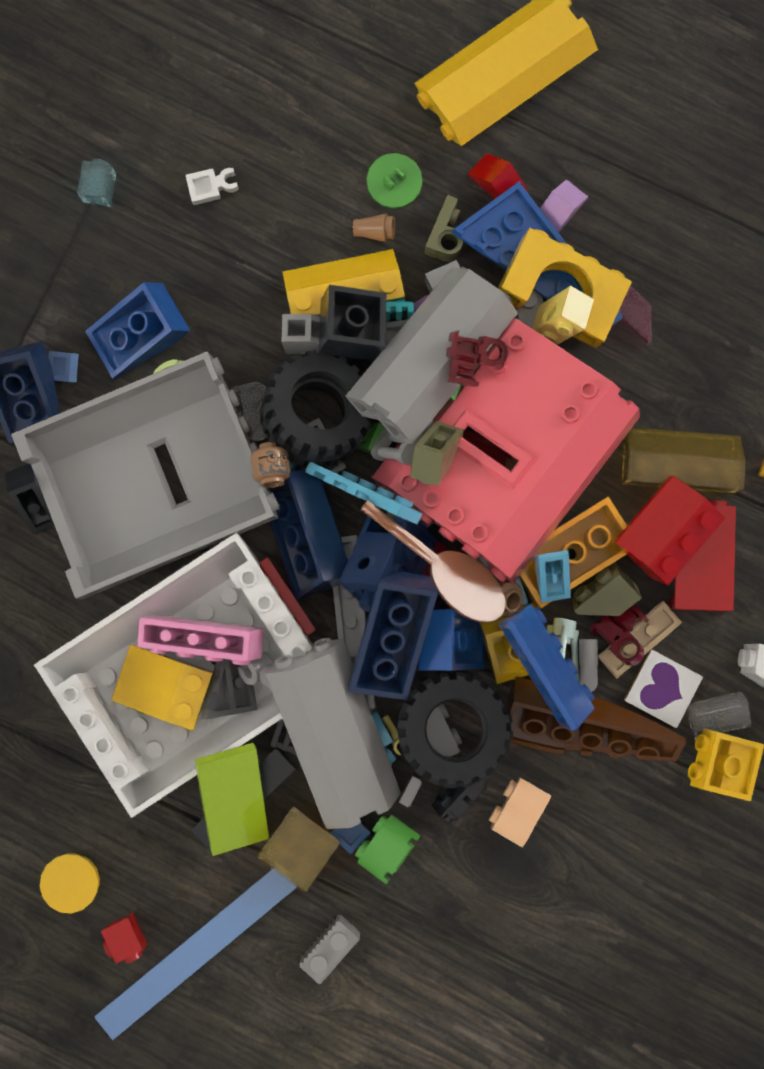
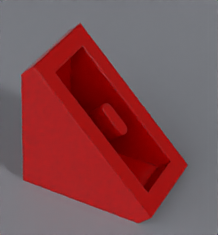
(495, 175)

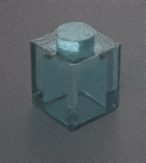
(96, 182)

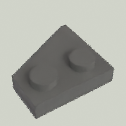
(228, 692)

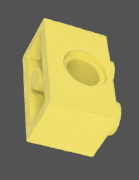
(563, 315)

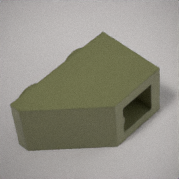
(607, 594)

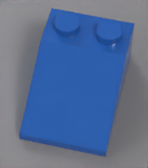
(137, 329)
(452, 643)

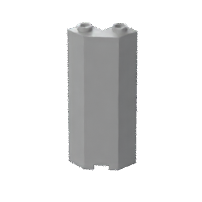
(412, 373)
(333, 734)

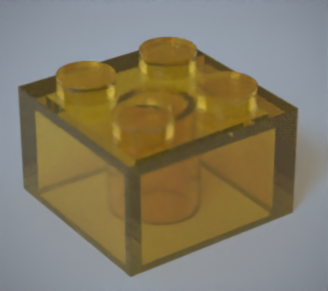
(298, 849)

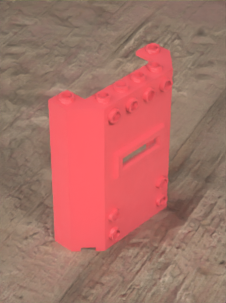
(545, 414)

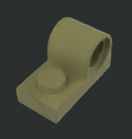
(442, 232)

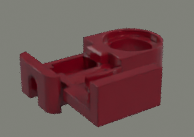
(468, 359)
(619, 626)

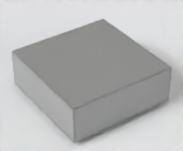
(410, 790)

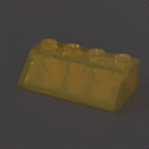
(694, 458)

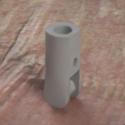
(588, 662)

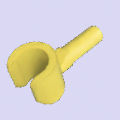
(394, 733)

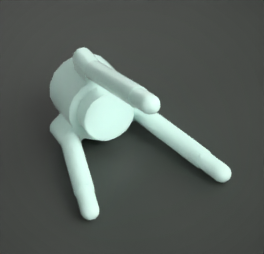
(566, 633)

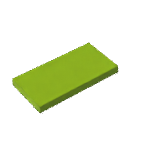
(232, 798)

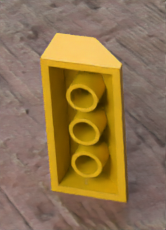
(367, 272)

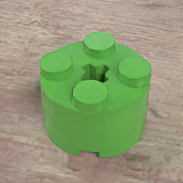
(387, 848)

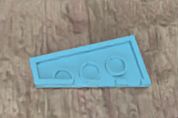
(366, 491)

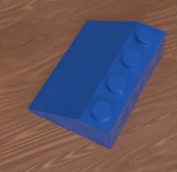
(547, 666)

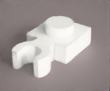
(206, 186)

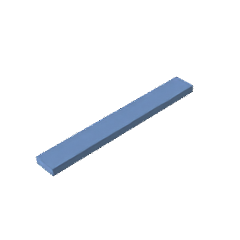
(193, 953)

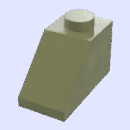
(435, 453)

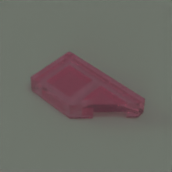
(637, 314)

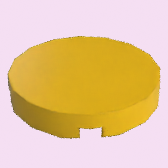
(69, 883)

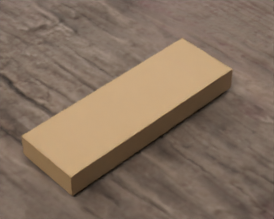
(660, 624)

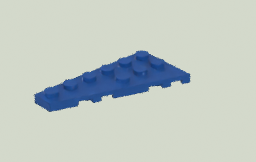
(498, 231)

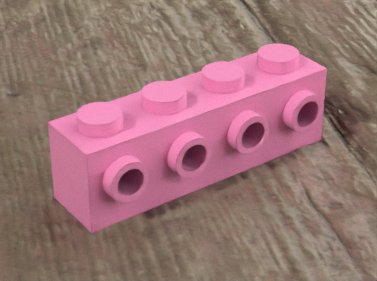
(201, 638)

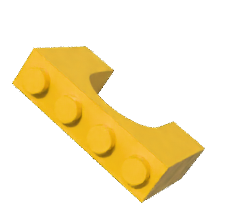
(540, 254)

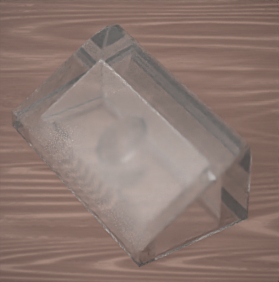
(719, 714)

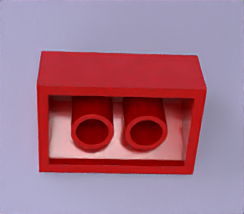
(669, 530)

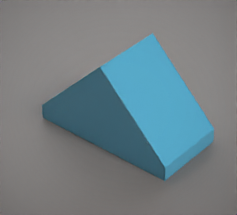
(553, 575)

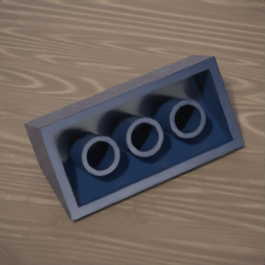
(307, 535)
(393, 635)

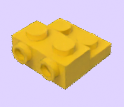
(725, 764)

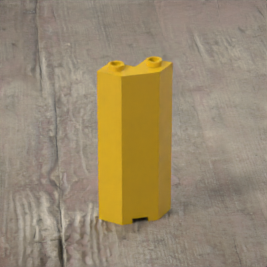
(505, 67)

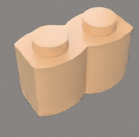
(519, 812)

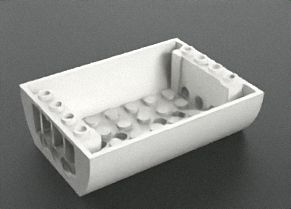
(140, 752)

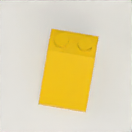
(162, 687)

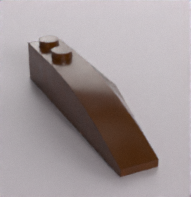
(605, 729)

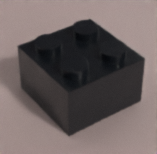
(352, 322)

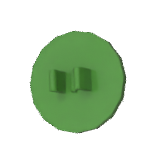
(394, 180)

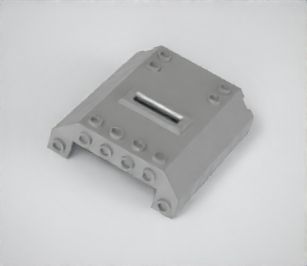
(110, 487)

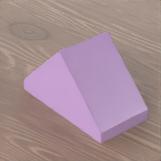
(563, 204)

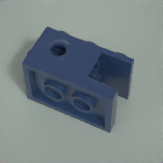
(382, 555)

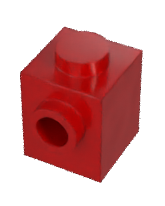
(124, 939)

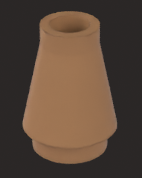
(376, 227)

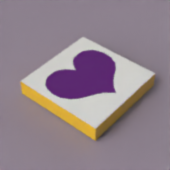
(663, 688)

